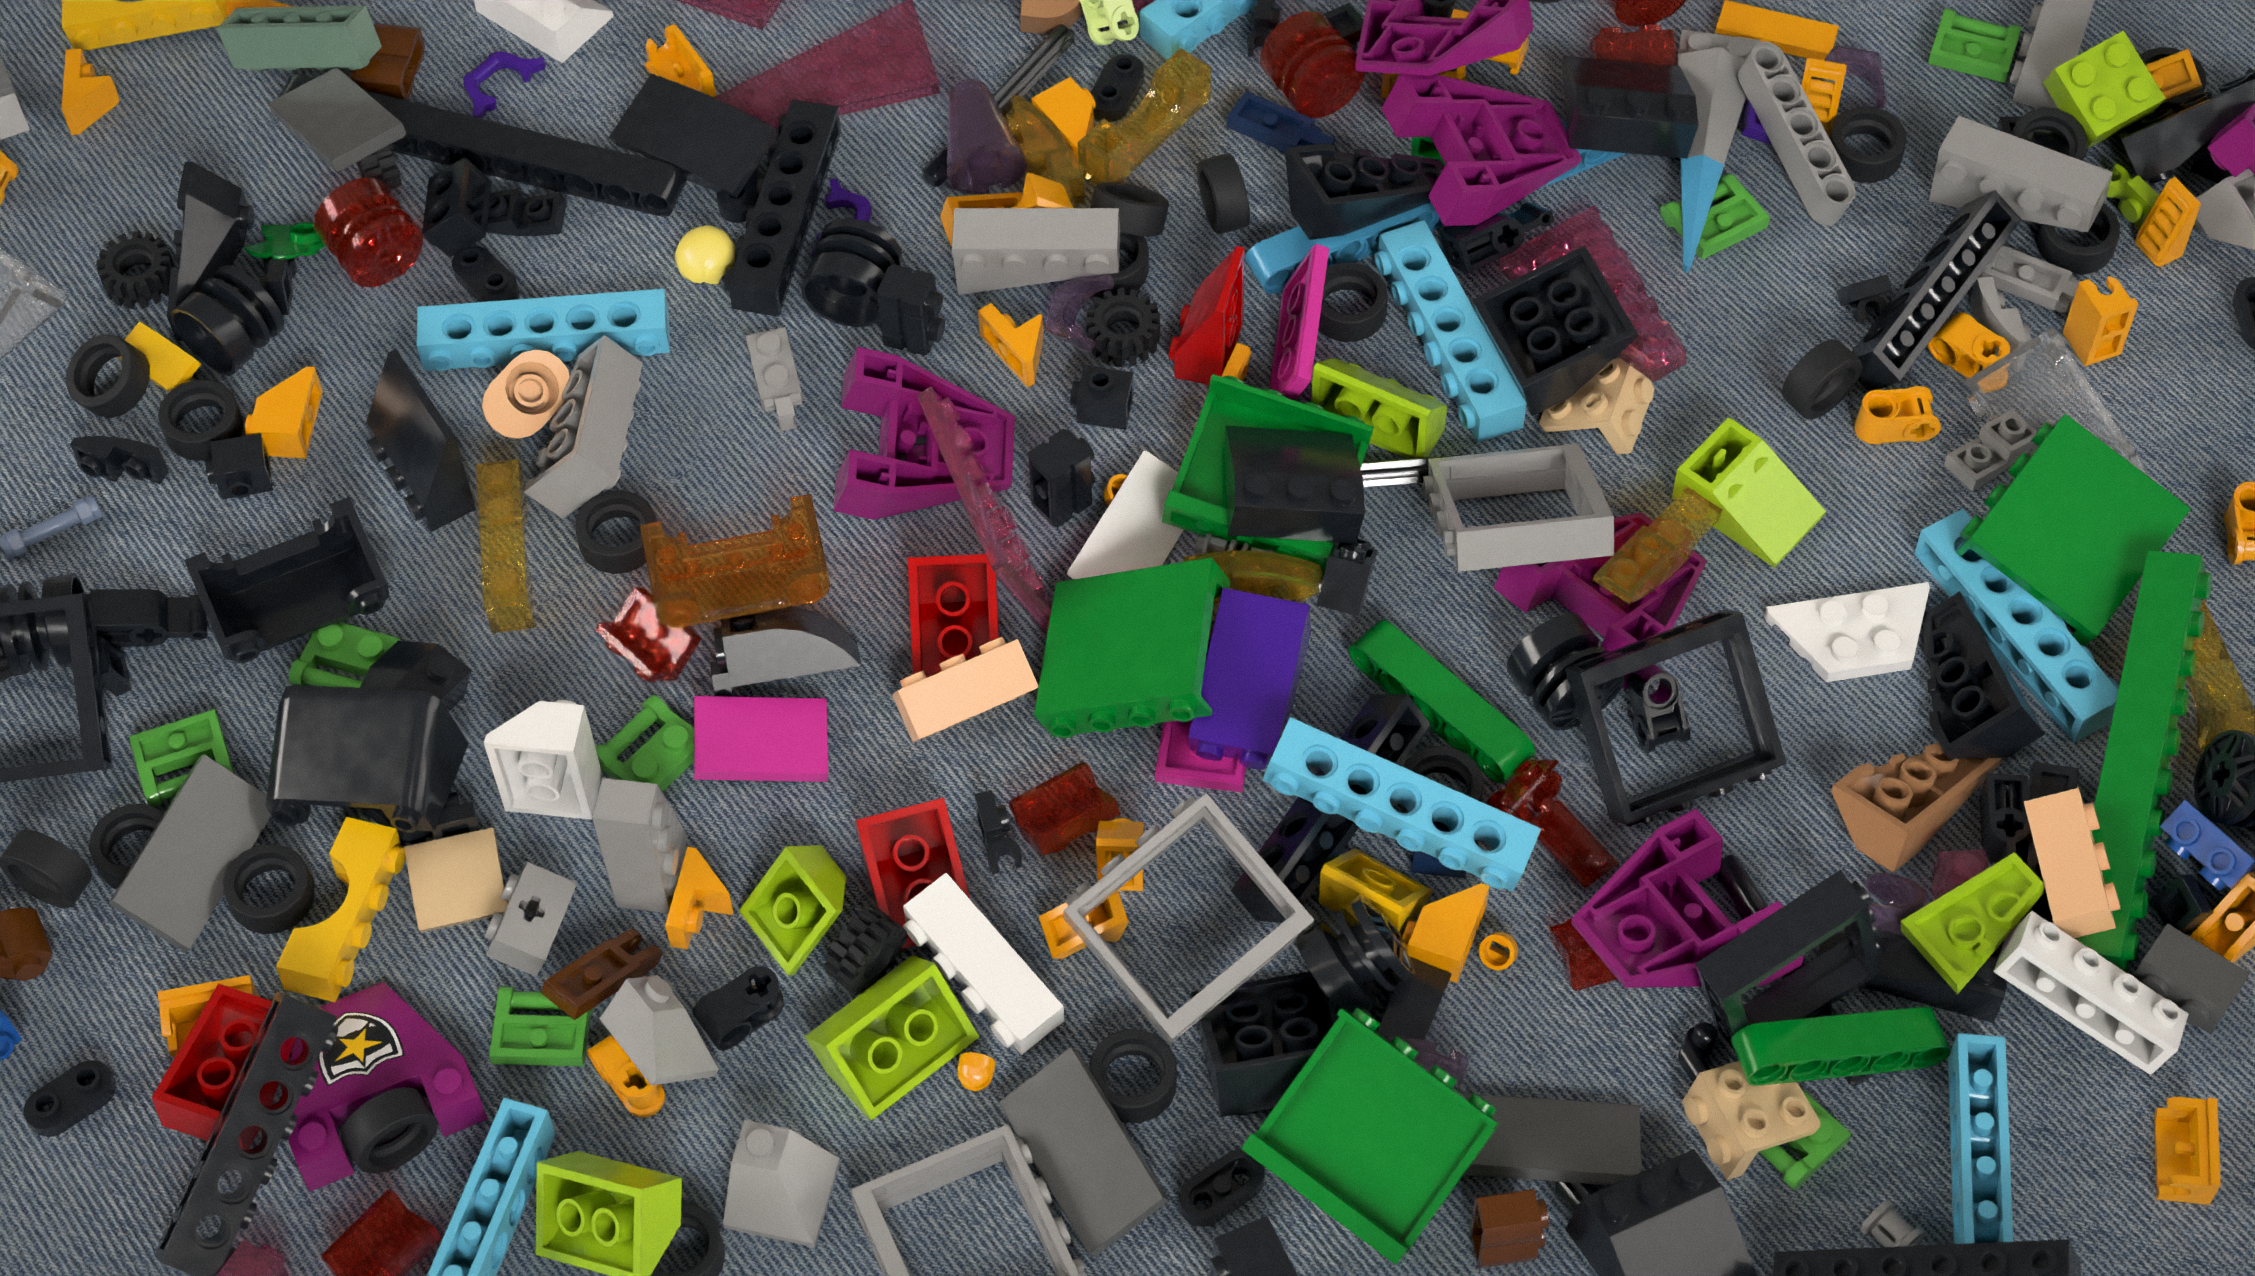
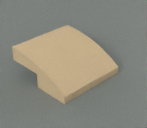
(455, 879)

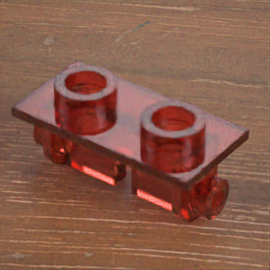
(1532, 784)
(1572, 843)

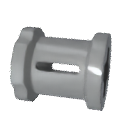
(1891, 1228)

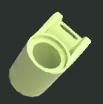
(1107, 13)

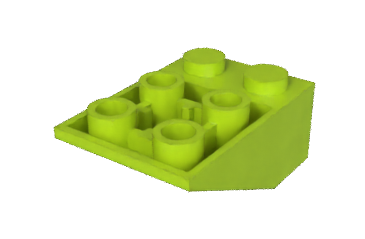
(1757, 492)

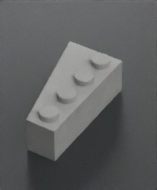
(2031, 178)
(1032, 246)
(588, 429)
(639, 843)

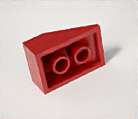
(1211, 322)
(950, 608)
(908, 853)
(209, 1063)

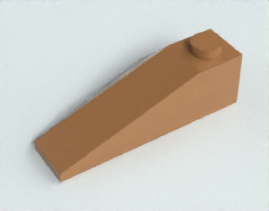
(1906, 802)

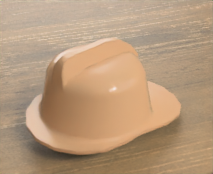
(525, 394)

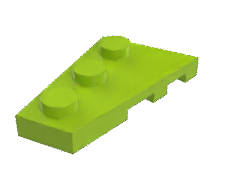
(1973, 919)

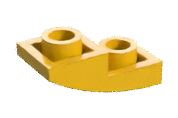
(167, 362)

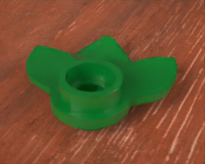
(287, 241)

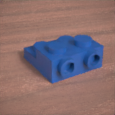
(2196, 835)

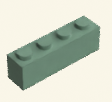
(299, 37)

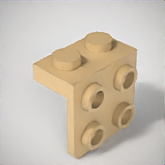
(1609, 401)
(1745, 1118)

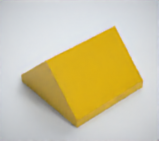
(1383, 886)

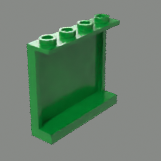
(1199, 490)
(2074, 525)
(1128, 648)
(1373, 1134)

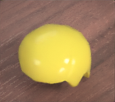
(705, 254)

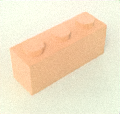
(964, 688)
(2072, 863)

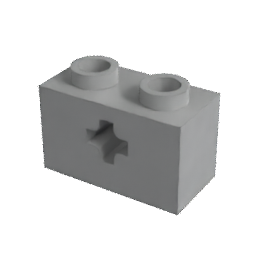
(525, 942)

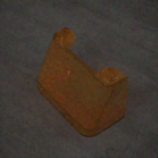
(737, 572)

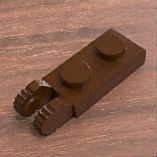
(600, 973)

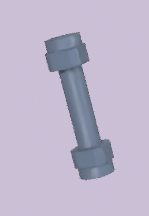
(83, 511)

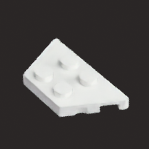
(1855, 631)

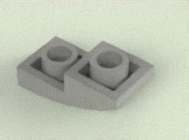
(1990, 312)
(1993, 451)

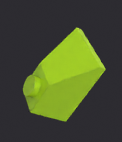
(796, 903)

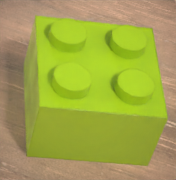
(2105, 88)

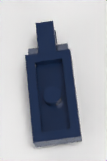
(1274, 124)

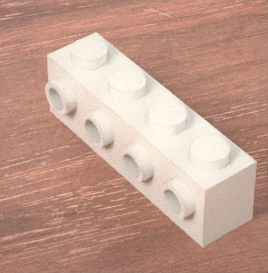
(983, 964)
(2091, 993)

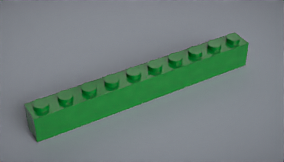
(2145, 738)

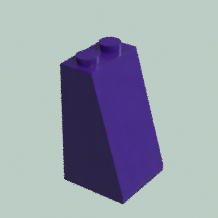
(1250, 677)

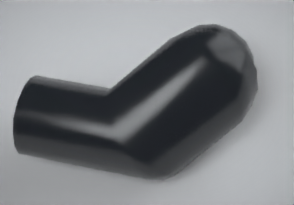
(1697, 1049)

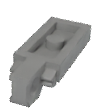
(2032, 279)
(775, 374)

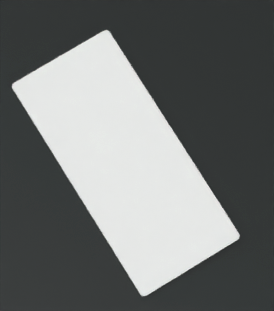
(1132, 526)

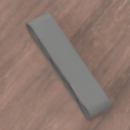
(1796, 133)

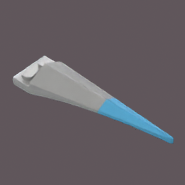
(1712, 70)

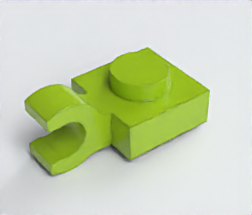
(2134, 195)

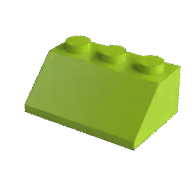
(1401, 417)
(892, 1036)
(605, 1213)

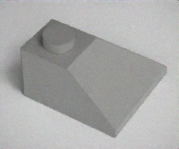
(2229, 210)
(657, 1032)
(779, 1184)

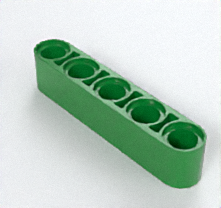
(1446, 702)
(1840, 1046)

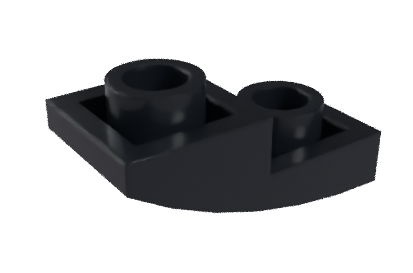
(523, 216)
(114, 455)
(1415, 1002)

